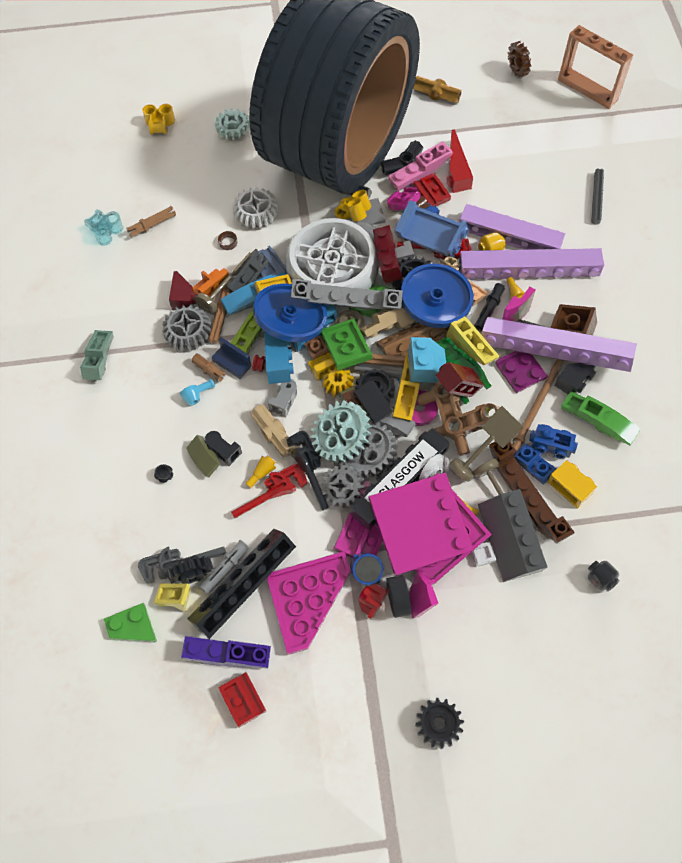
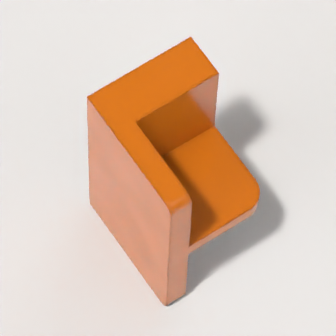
(210, 281)

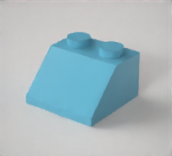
(424, 359)

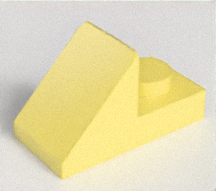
(173, 595)

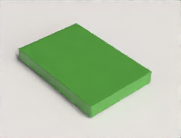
(346, 344)

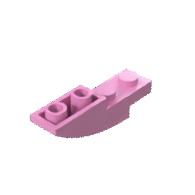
(425, 165)

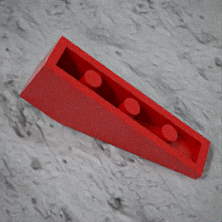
(459, 174)

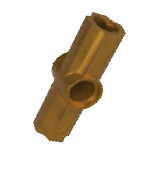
(437, 89)

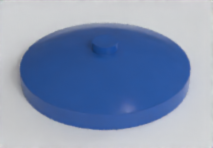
(436, 295)
(287, 317)

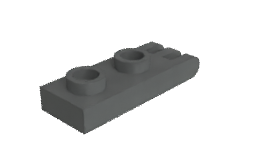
(248, 271)

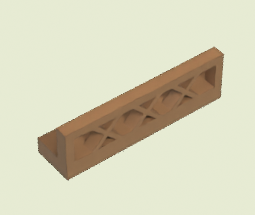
(398, 342)

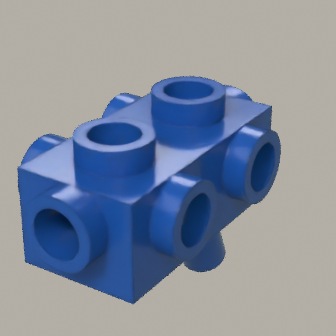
(554, 441)

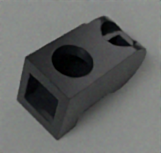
(223, 450)

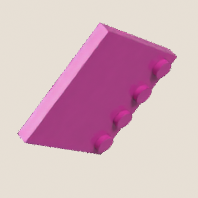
(420, 524)

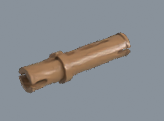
(145, 224)

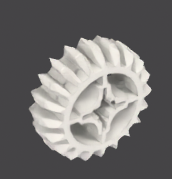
(245, 206)

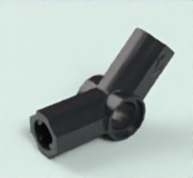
(407, 157)

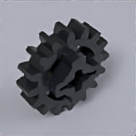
(189, 570)

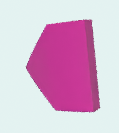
(422, 594)

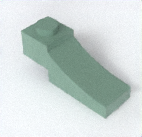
(96, 355)

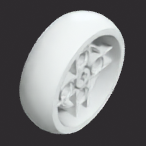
(330, 254)

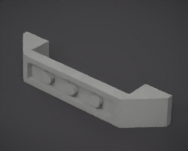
(344, 296)

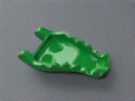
(458, 356)

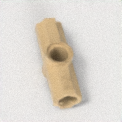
(272, 430)

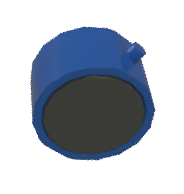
(367, 568)

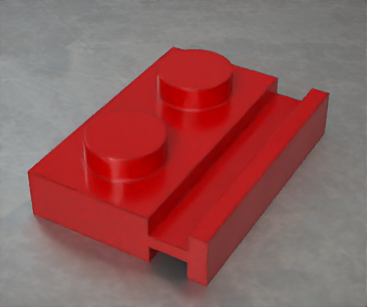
(432, 190)
(242, 699)

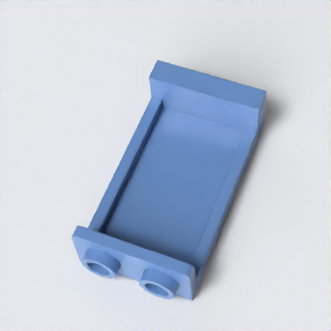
(431, 230)

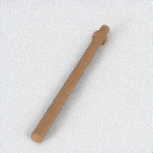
(520, 438)

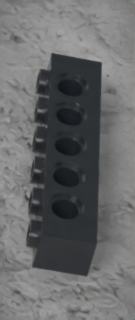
(241, 583)

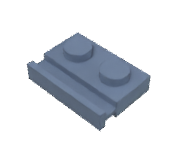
(274, 265)

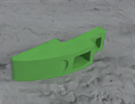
(602, 416)

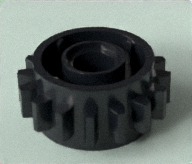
(381, 379)
(450, 717)

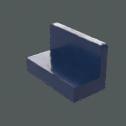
(232, 359)

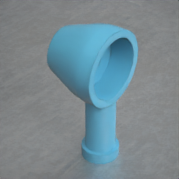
(191, 393)

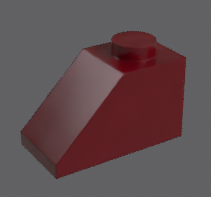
(181, 292)

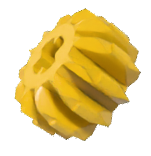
(337, 381)

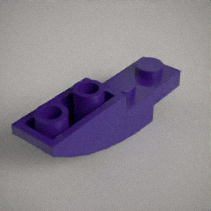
(226, 653)

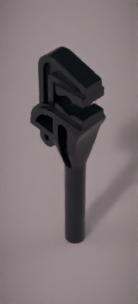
(308, 461)

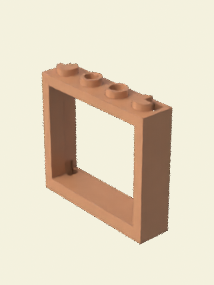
(584, 84)

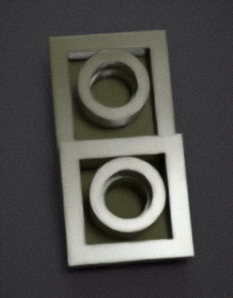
(203, 457)

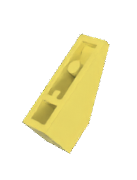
(471, 341)

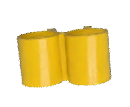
(158, 118)
(353, 207)

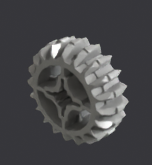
(176, 324)

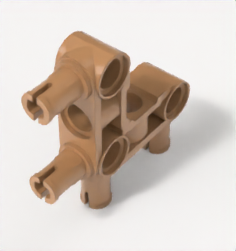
(451, 413)

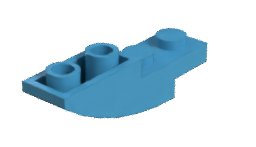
(243, 297)

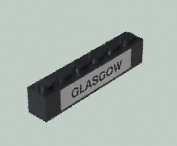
(403, 472)

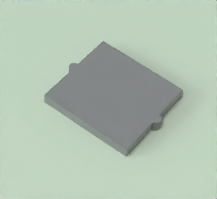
(375, 213)

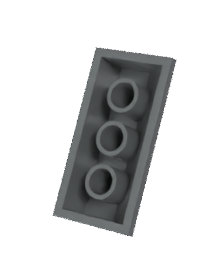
(512, 536)

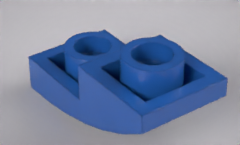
(532, 462)

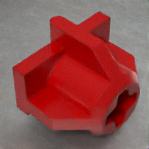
(372, 599)

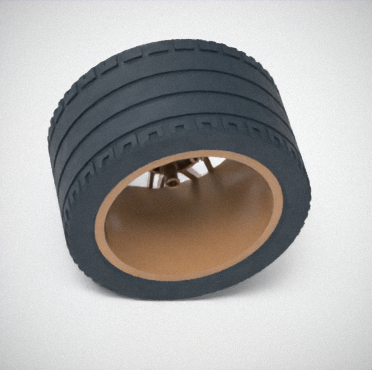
(333, 89)

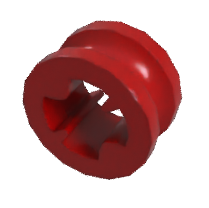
(259, 363)

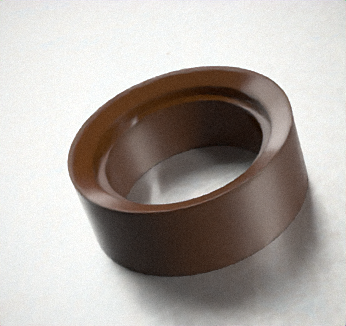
(225, 234)

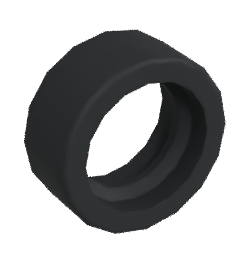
(398, 596)

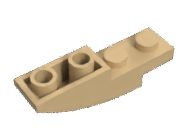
(385, 321)

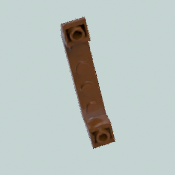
(516, 479)

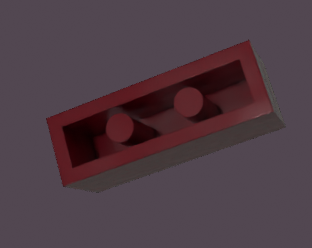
(387, 254)
(459, 379)

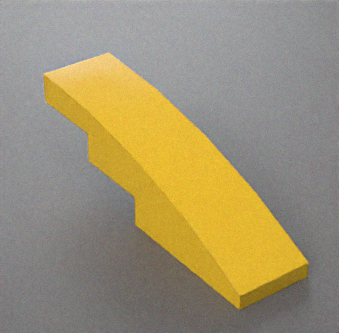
(406, 394)

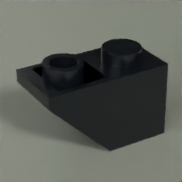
(574, 377)

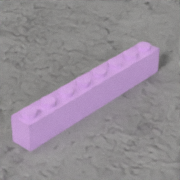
(531, 263)
(560, 344)

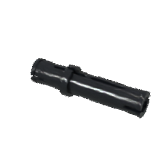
(492, 301)

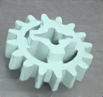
(232, 124)

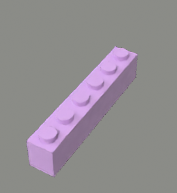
(514, 231)

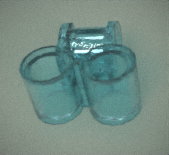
(104, 226)

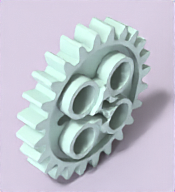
(355, 423)

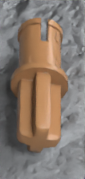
(208, 367)

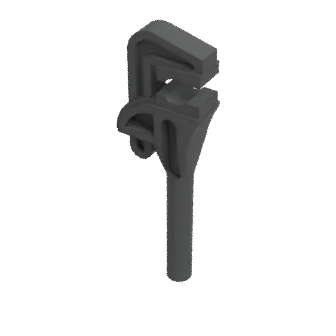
(166, 559)

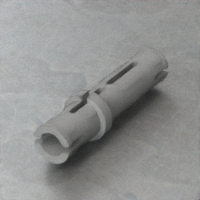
(224, 566)

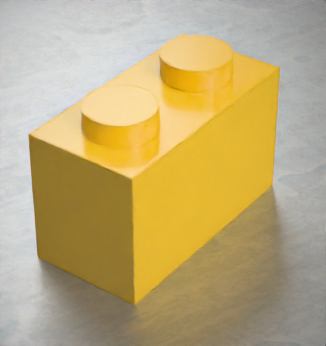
(572, 484)

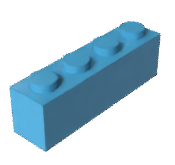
(278, 359)

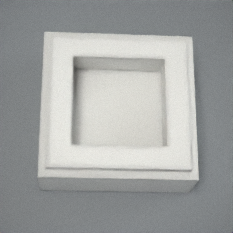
(483, 554)

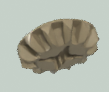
(350, 314)

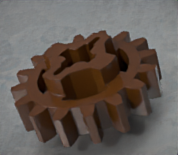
(519, 59)

